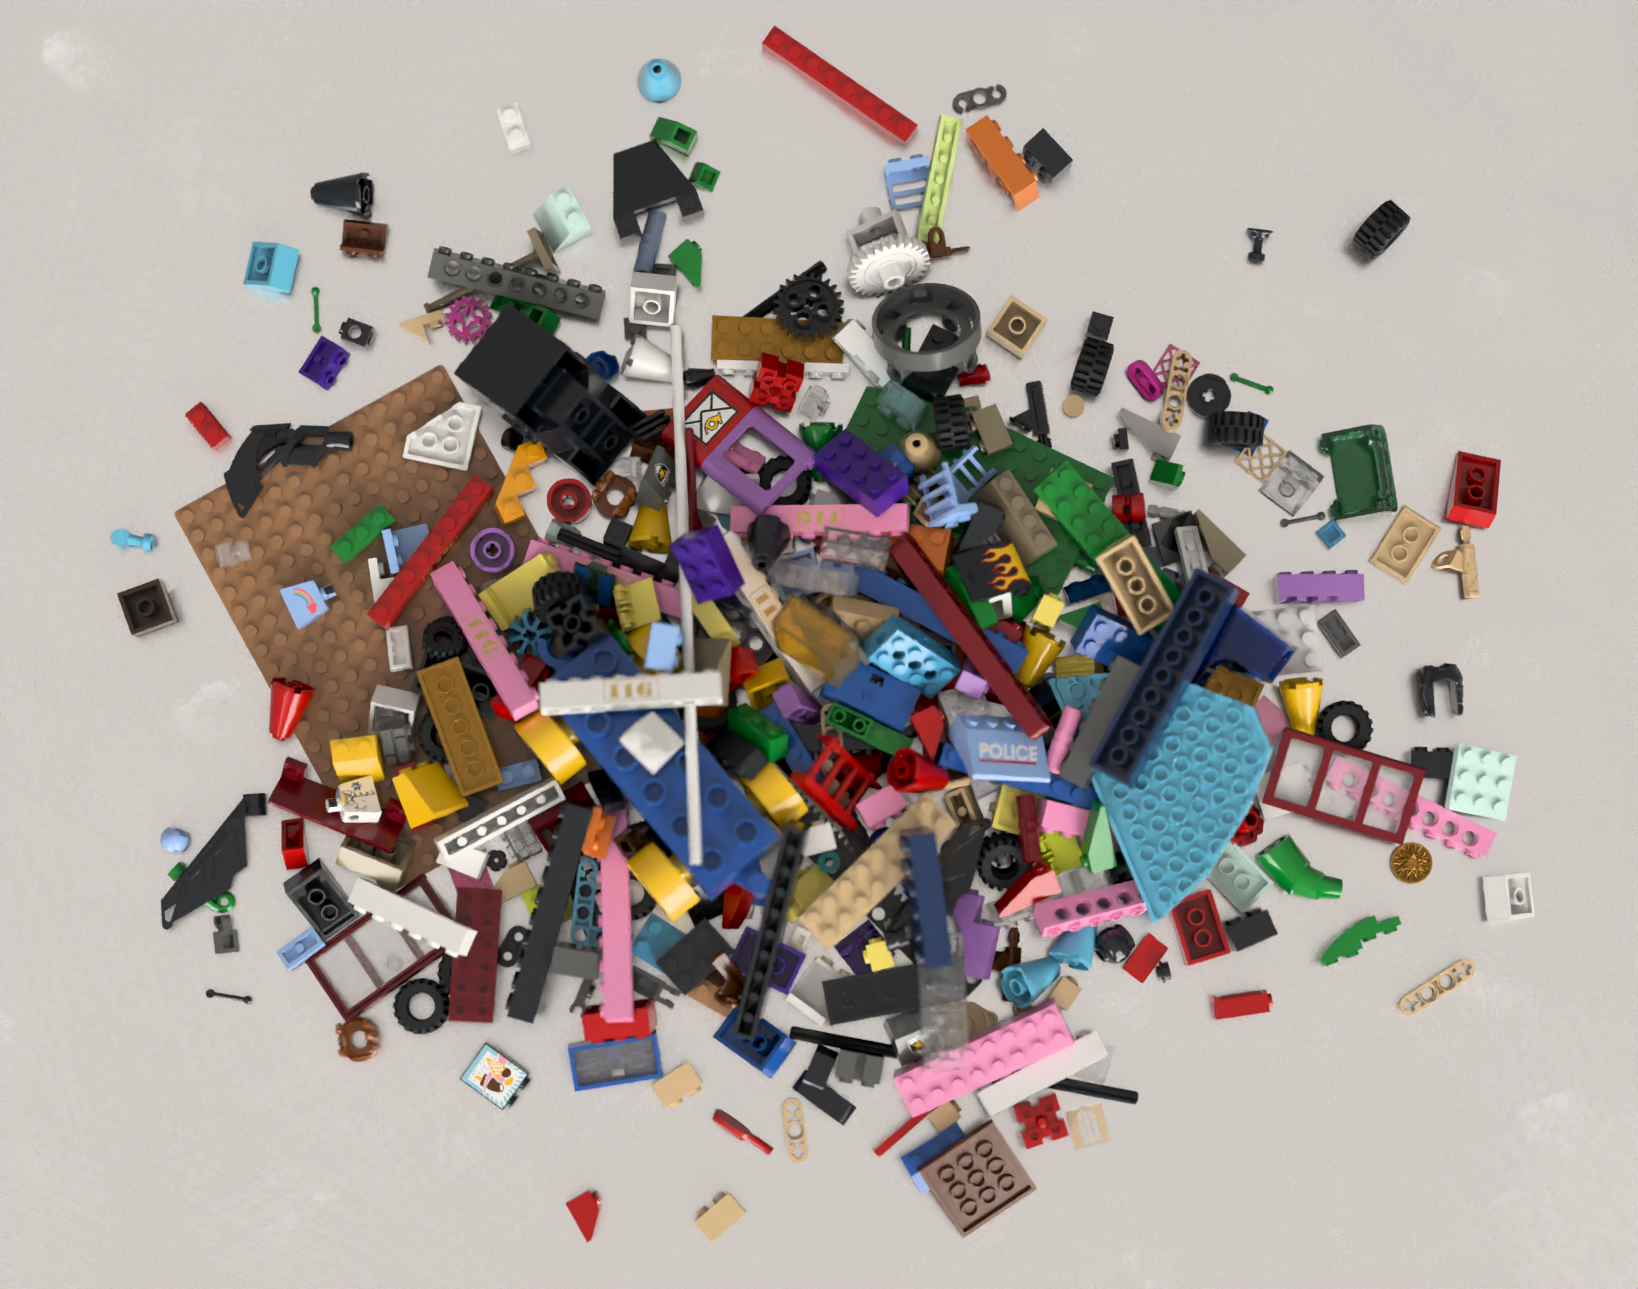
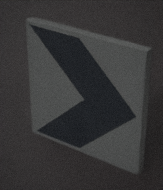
(1166, 538)

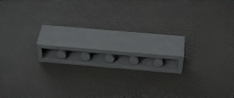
(1101, 714)

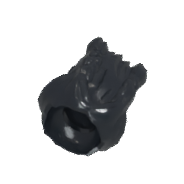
(1431, 674)

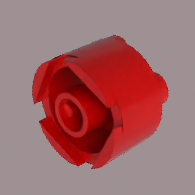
(571, 513)

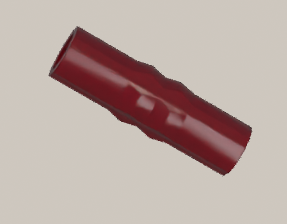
(1028, 829)

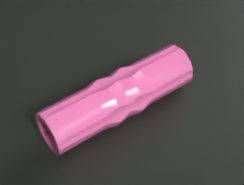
(1063, 738)

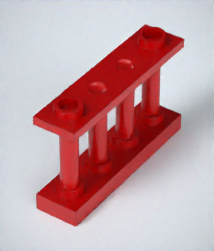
(818, 791)

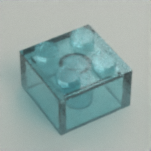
(902, 406)

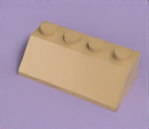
(1135, 583)

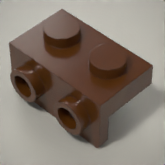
(364, 238)

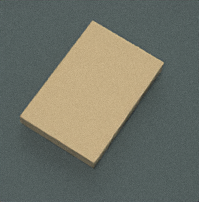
(1405, 544)

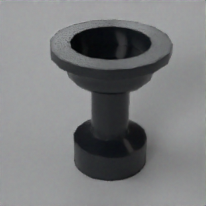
(1258, 235)

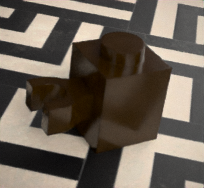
(633, 839)

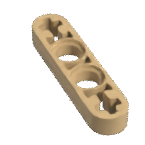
(1176, 391)
(1438, 989)

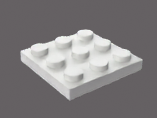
(1301, 629)

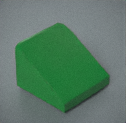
(704, 176)

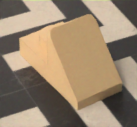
(417, 325)

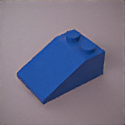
(763, 1053)

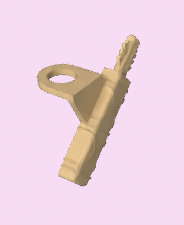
(1463, 561)

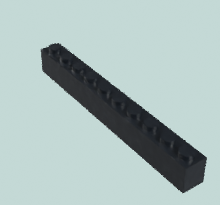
(771, 930)

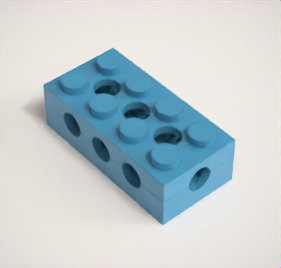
(911, 656)

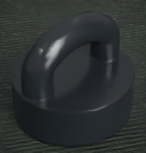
(511, 439)

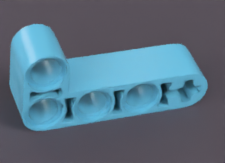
(588, 902)

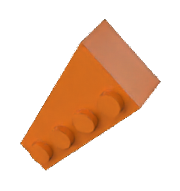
(1003, 161)

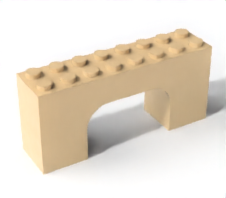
(871, 875)

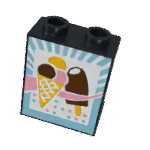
(495, 1076)

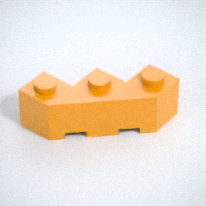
(518, 482)

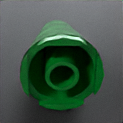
(816, 437)

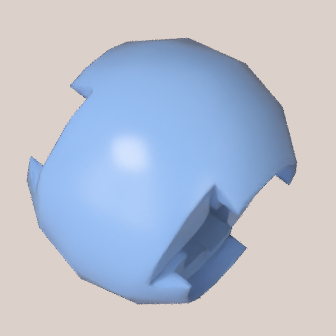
(174, 839)

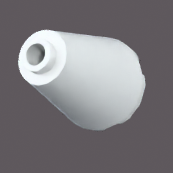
(646, 361)

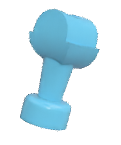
(124, 539)

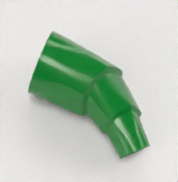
(1294, 873)

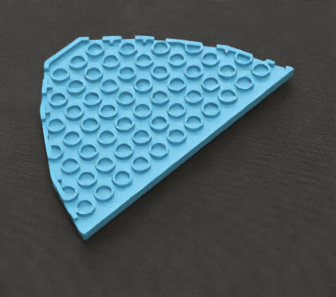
(1186, 795)

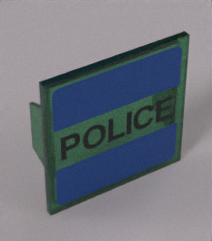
(599, 582)

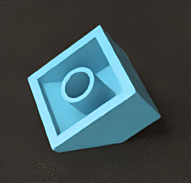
(271, 266)

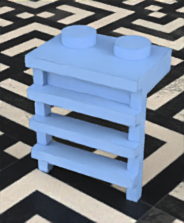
(904, 172)
(961, 493)
(947, 511)

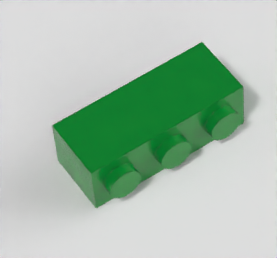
(363, 534)
(758, 731)

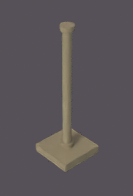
(541, 253)

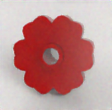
(1249, 828)

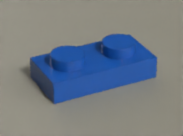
(1088, 588)

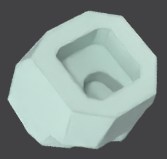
(554, 528)

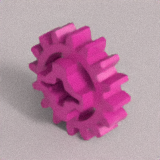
(459, 317)

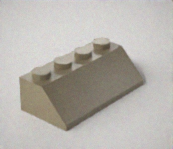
(1021, 520)

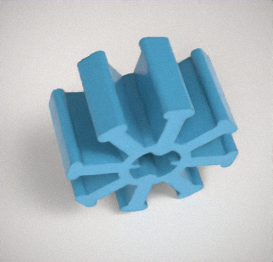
(522, 632)

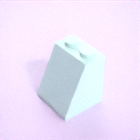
(562, 219)

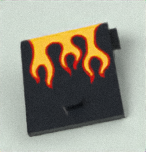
(995, 569)

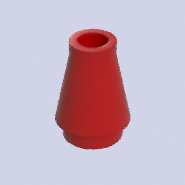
(978, 376)

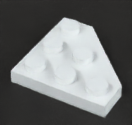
(446, 438)

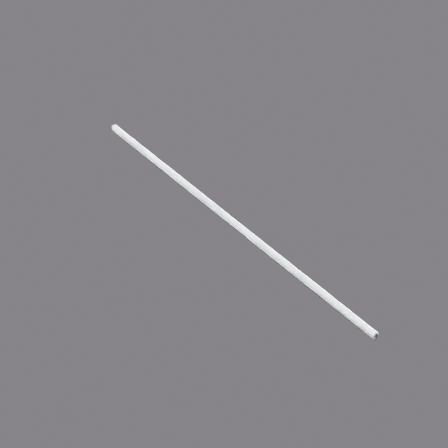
(685, 593)

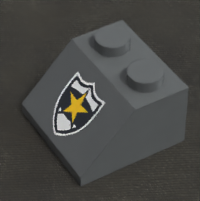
(657, 480)
(905, 1036)

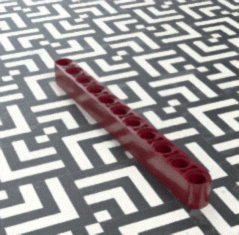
(970, 637)

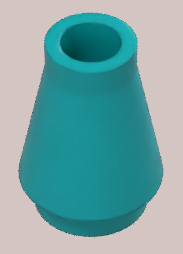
(829, 854)

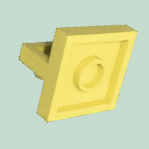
(1005, 809)

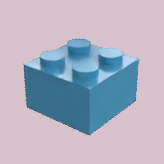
(655, 940)

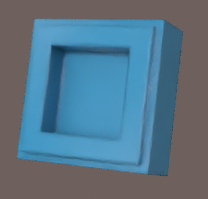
(1330, 534)

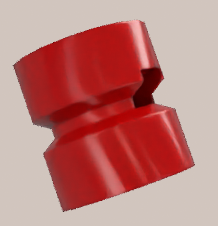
(1136, 505)

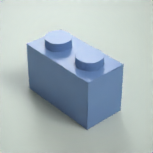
(520, 775)

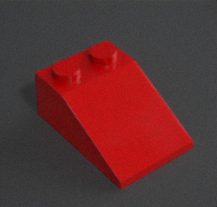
(1474, 490)

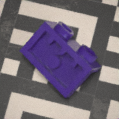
(324, 362)

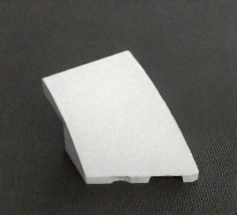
(715, 498)

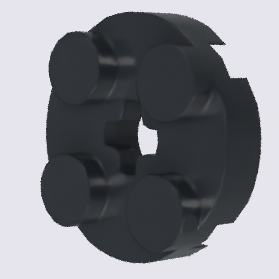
(1202, 384)

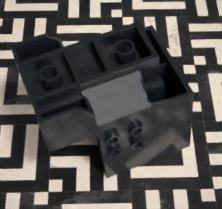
(549, 394)

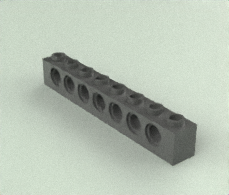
(590, 308)

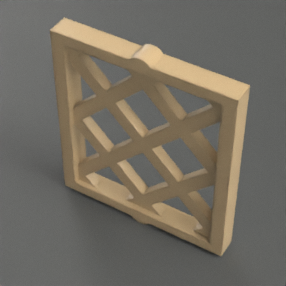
(1250, 470)

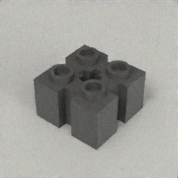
(859, 1067)

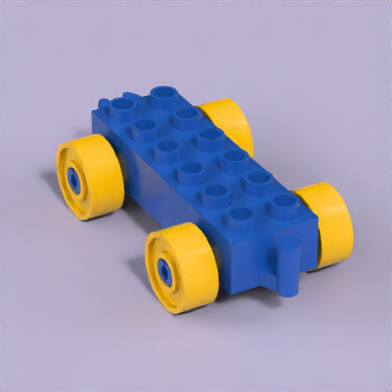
(730, 822)

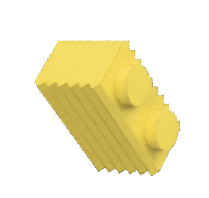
(1077, 666)

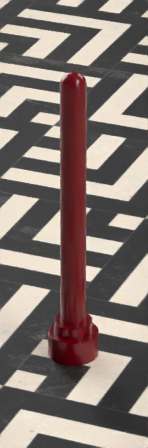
(694, 521)

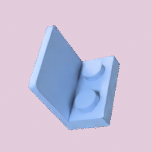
(402, 544)

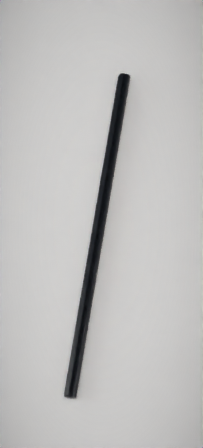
(887, 1050)

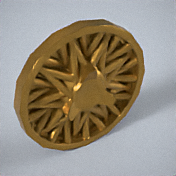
(1411, 862)

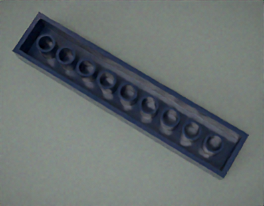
(1164, 677)

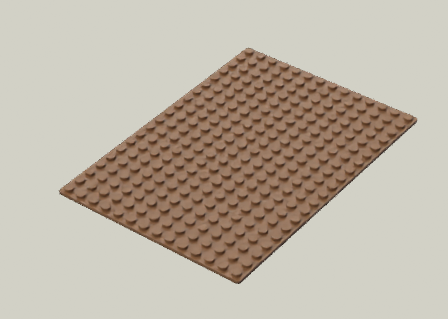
(344, 649)

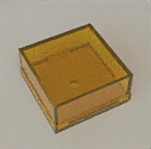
(815, 641)

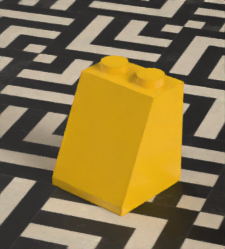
(358, 758)
(427, 793)

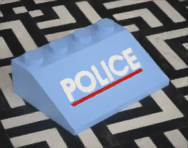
(998, 749)

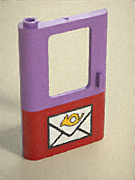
(719, 418)

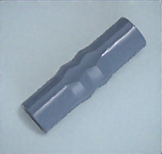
(650, 241)

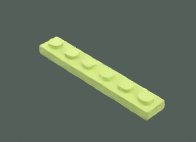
(939, 177)

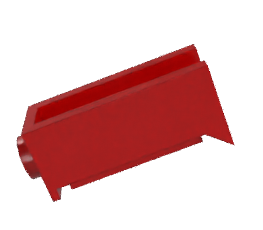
(1242, 1004)

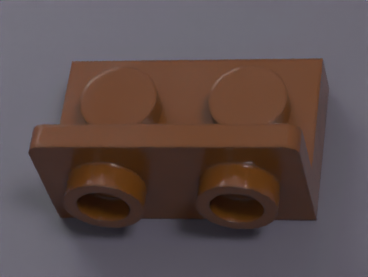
(646, 451)

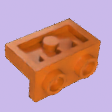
(599, 834)

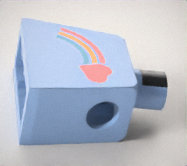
(307, 601)

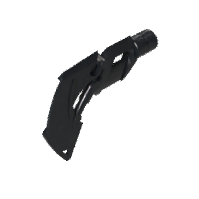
(244, 478)

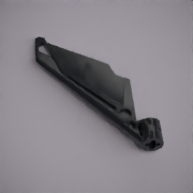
(215, 864)
(957, 869)

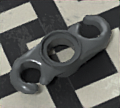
(990, 100)

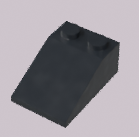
(320, 899)

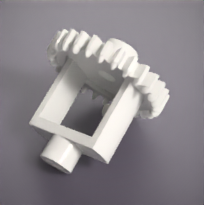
(885, 264)

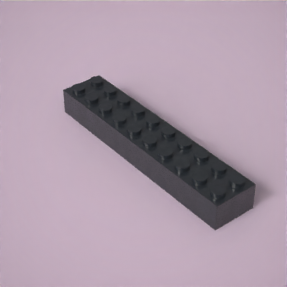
(548, 917)

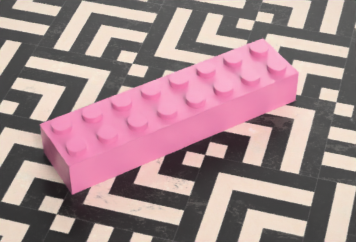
(991, 1056)

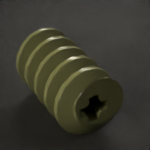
(914, 495)

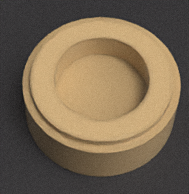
(1073, 406)

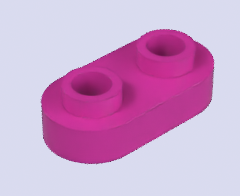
(1145, 380)

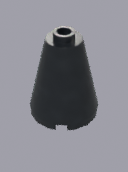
(345, 194)
(766, 541)

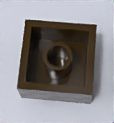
(147, 607)

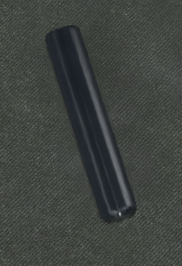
(588, 545)

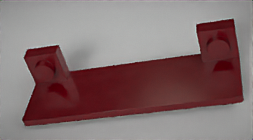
(308, 800)
(475, 974)

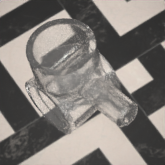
(233, 553)

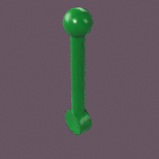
(316, 327)
(1268, 389)

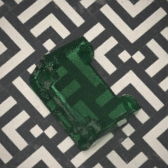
(1360, 472)

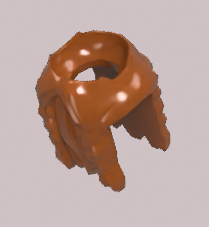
(611, 481)
(344, 1039)

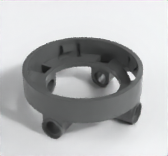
(956, 310)

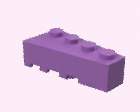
(1318, 588)

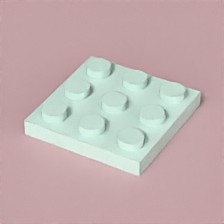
(1480, 782)

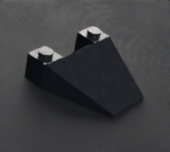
(647, 179)
(617, 537)

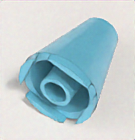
(659, 79)
(1076, 947)
(1028, 980)

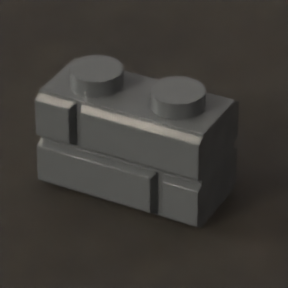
(395, 738)

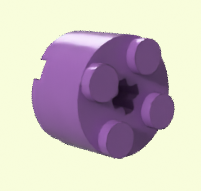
(484, 541)

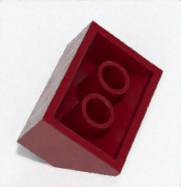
(546, 821)

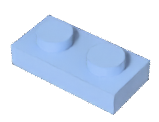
(300, 948)

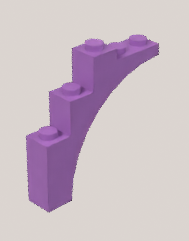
(978, 937)

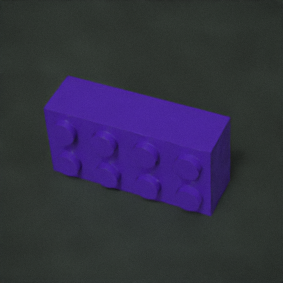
(861, 472)

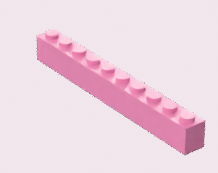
(616, 929)

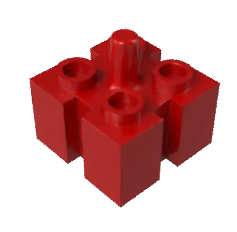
(776, 382)
(1040, 1120)

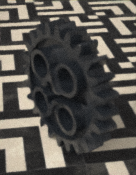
(799, 290)

